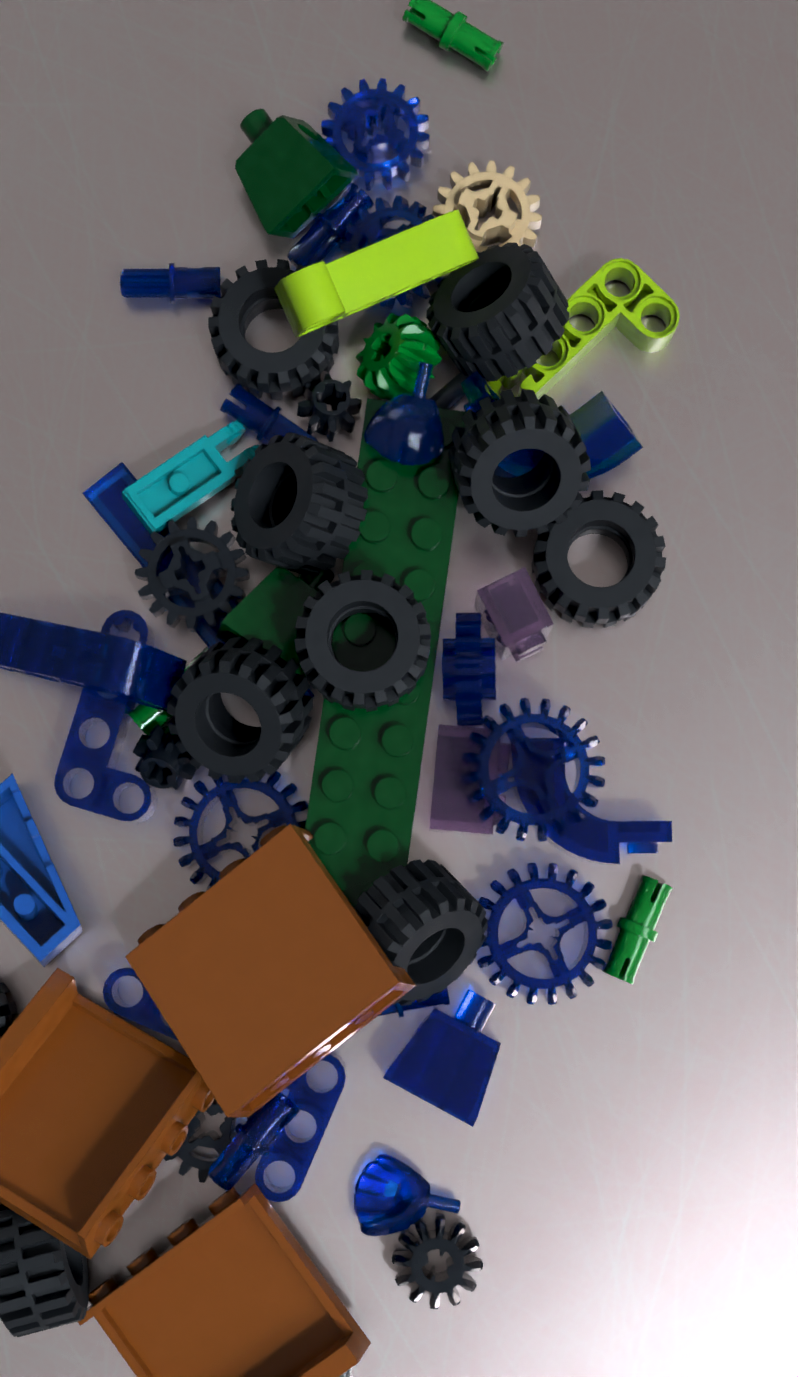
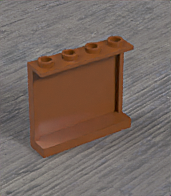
(266, 972)
(87, 1114)
(229, 1302)

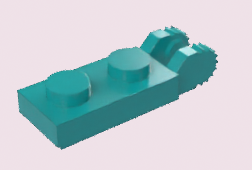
(187, 479)

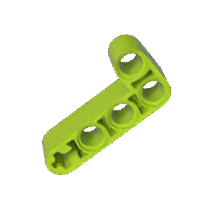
(375, 273)
(606, 313)

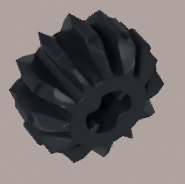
(456, 1263)

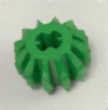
(394, 355)

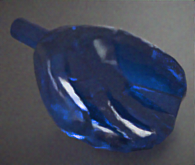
(408, 425)
(393, 1197)

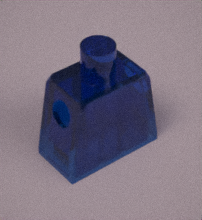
(449, 1059)

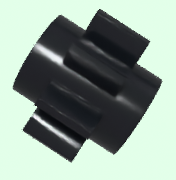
(334, 394)
(161, 760)

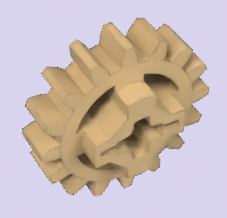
(498, 188)

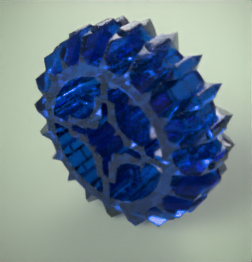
(574, 750)
(225, 794)
(581, 913)

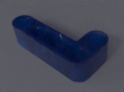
(89, 660)
(103, 760)

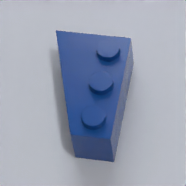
(30, 889)

